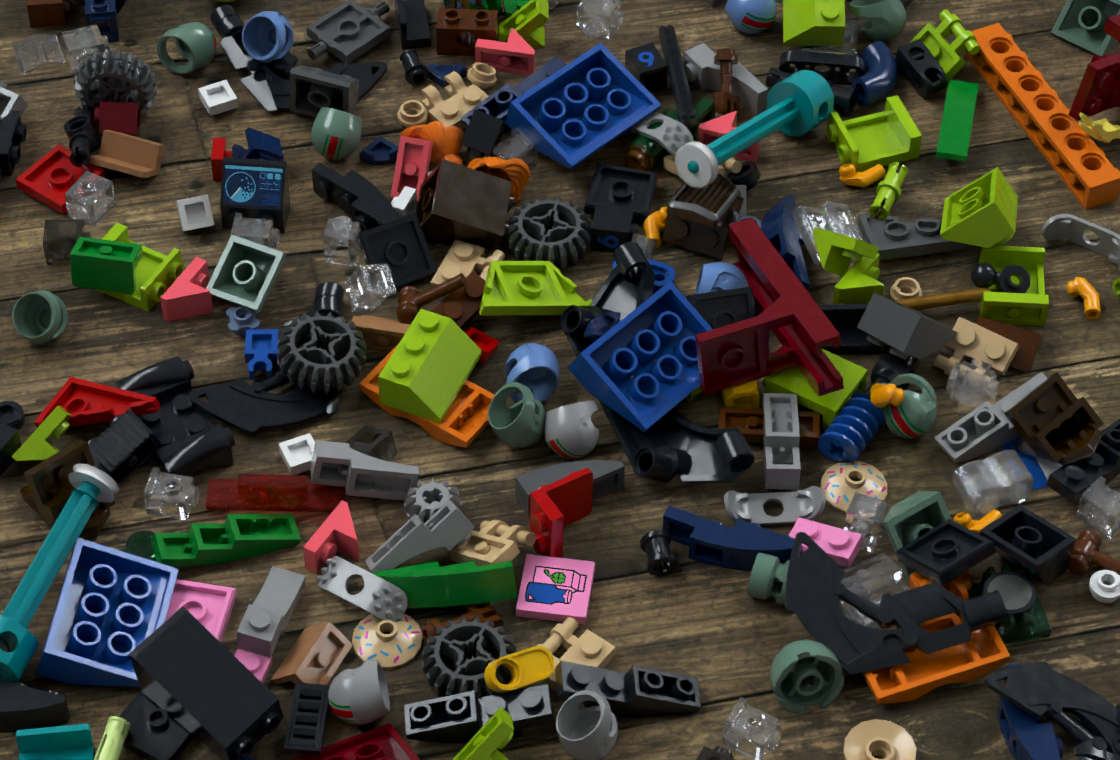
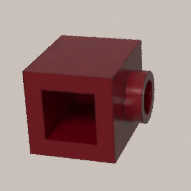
(119, 117)

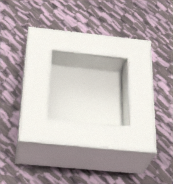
(218, 97)
(406, 202)
(195, 212)
(297, 453)

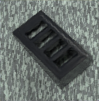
(307, 699)

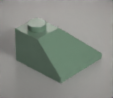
(1084, 22)
(245, 273)
(914, 518)

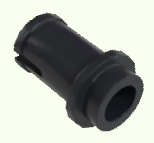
(414, 71)

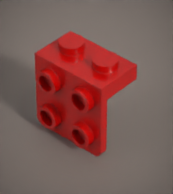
(558, 506)

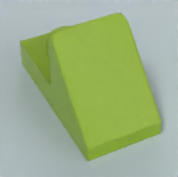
(528, 23)
(838, 250)
(859, 283)
(38, 446)
(493, 735)

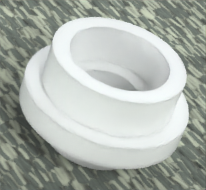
(1103, 592)

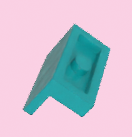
(56, 743)

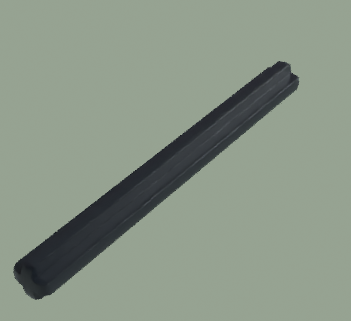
(677, 76)

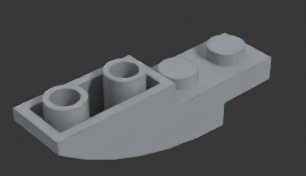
(984, 427)

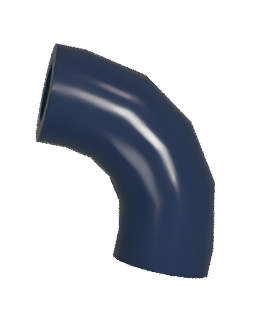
(880, 75)

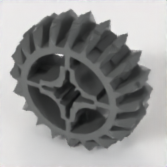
(117, 78)
(549, 232)
(323, 344)
(464, 650)

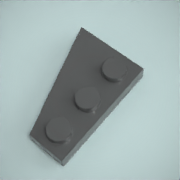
(905, 239)

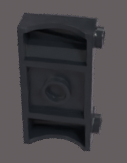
(182, 428)

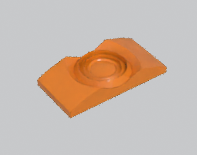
(461, 423)
(950, 665)

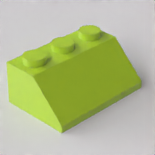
(813, 22)
(981, 212)
(428, 367)

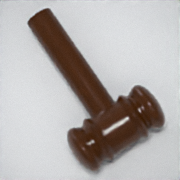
(411, 299)
(1087, 553)

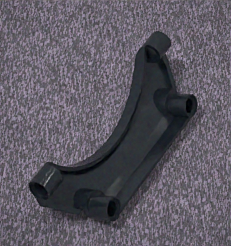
(673, 442)

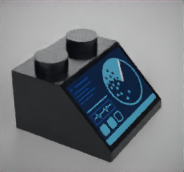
(256, 190)
(1031, 543)

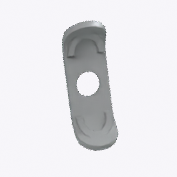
(670, 134)
(1072, 228)
(800, 503)
(377, 595)

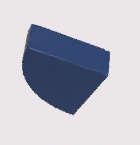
(437, 73)
(379, 152)
(601, 324)

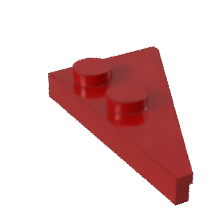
(97, 403)

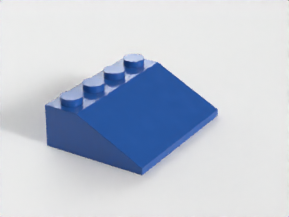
(581, 107)
(645, 359)
(103, 614)

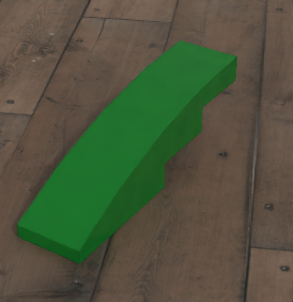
(957, 120)
(235, 539)
(454, 584)

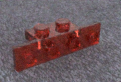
(272, 493)

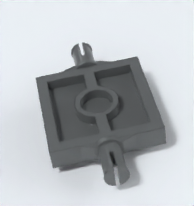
(348, 31)

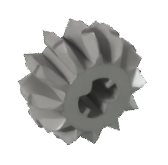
(429, 498)

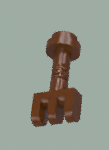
(725, 101)
(483, 611)

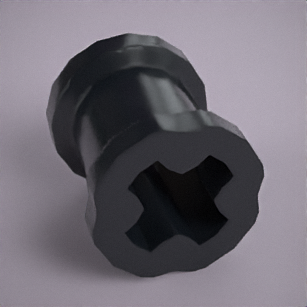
(658, 553)

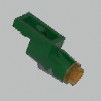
(646, 152)

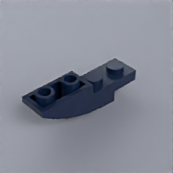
(499, 102)
(785, 237)
(723, 546)
(1026, 734)

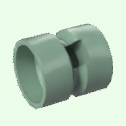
(764, 578)

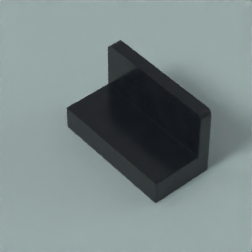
(412, 24)
(845, 320)

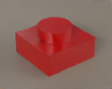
(219, 151)
(484, 342)

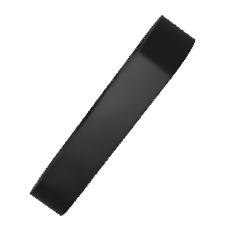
(840, 77)

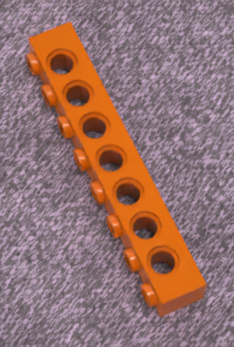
(1044, 118)

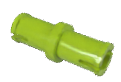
(888, 191)

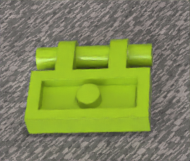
(948, 54)

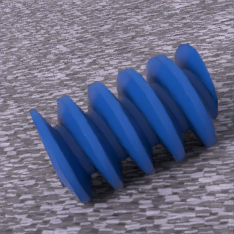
(851, 429)

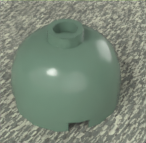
(805, 675)

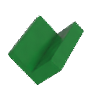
(105, 264)

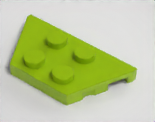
(528, 290)

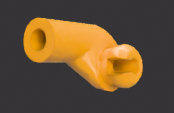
(861, 179)
(655, 225)
(1091, 297)
(883, 394)
(976, 525)

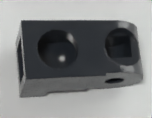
(920, 68)

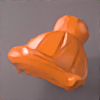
(445, 140)
(512, 170)

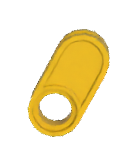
(525, 667)

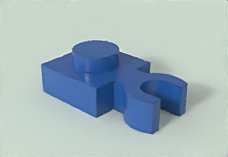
(261, 350)

